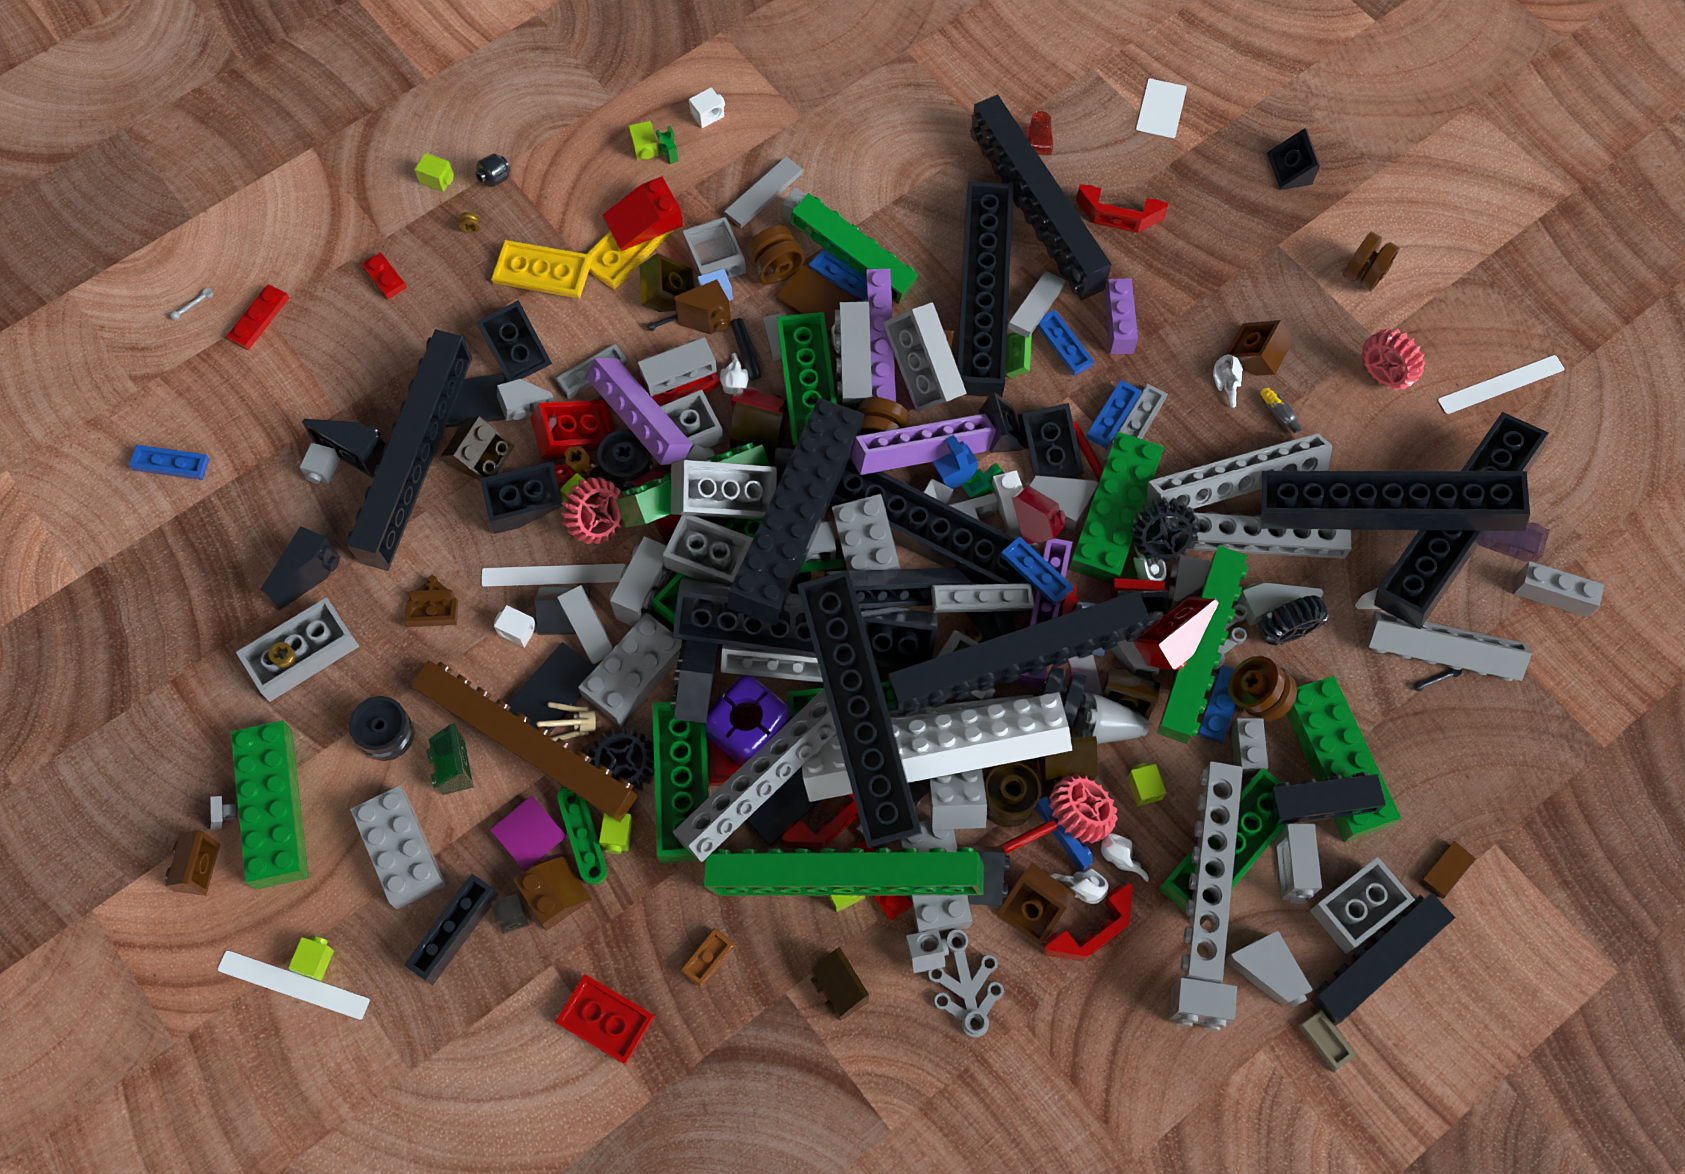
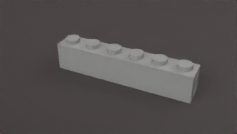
(1449, 646)

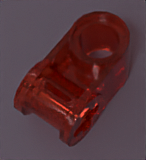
(1040, 133)

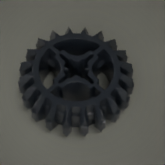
(1184, 525)
(1293, 620)
(628, 753)

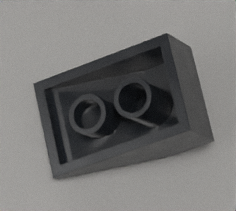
(514, 342)
(352, 441)
(1051, 442)
(520, 496)
(300, 568)

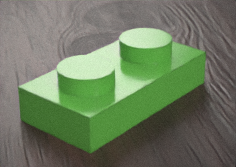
(1018, 354)

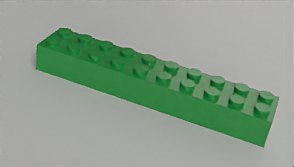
(845, 873)

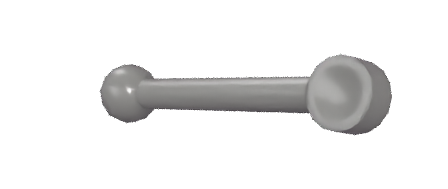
(207, 293)

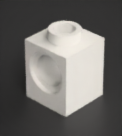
(707, 107)
(514, 626)

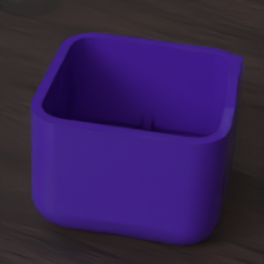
(744, 744)

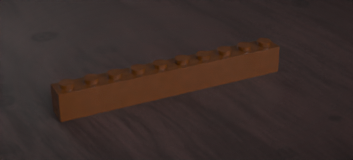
(526, 741)

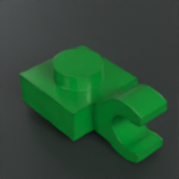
(667, 145)
(981, 482)

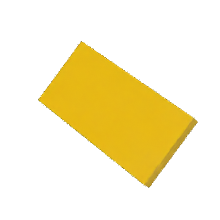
(614, 266)
(542, 269)

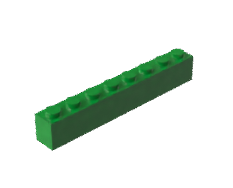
(1194, 678)

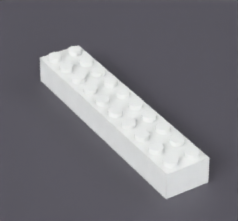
(956, 743)

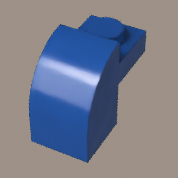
(957, 465)

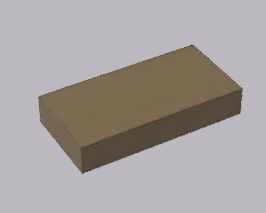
(1327, 1040)

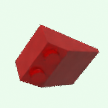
(644, 214)
(570, 425)
(1176, 634)

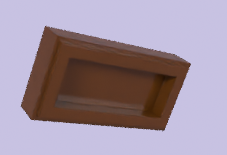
(1448, 869)

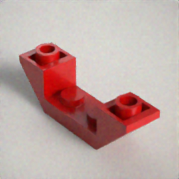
(1117, 217)
(801, 836)
(1064, 945)

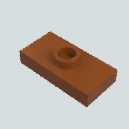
(707, 957)

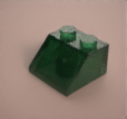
(450, 761)

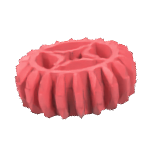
(1393, 359)
(582, 520)
(1083, 808)

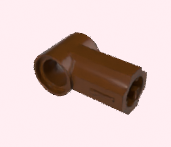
(581, 463)

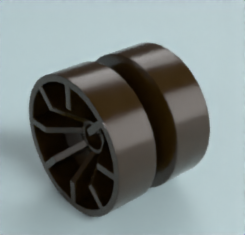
(1011, 794)

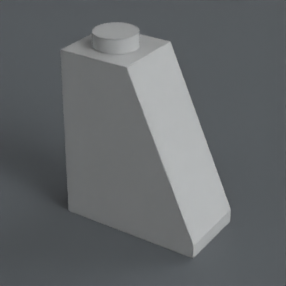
(1070, 494)
(1272, 970)

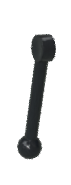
(652, 326)
(1419, 686)

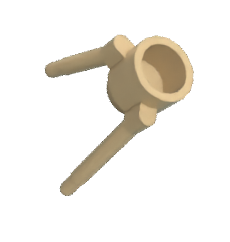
(583, 721)

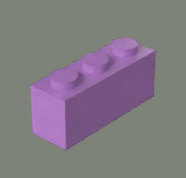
(1121, 316)

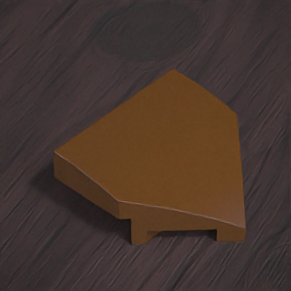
(431, 605)

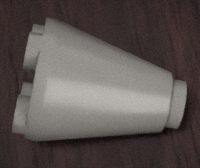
(1108, 720)

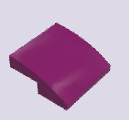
(528, 833)

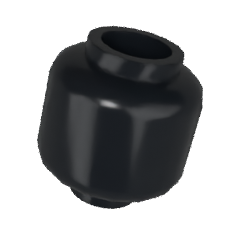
(492, 170)

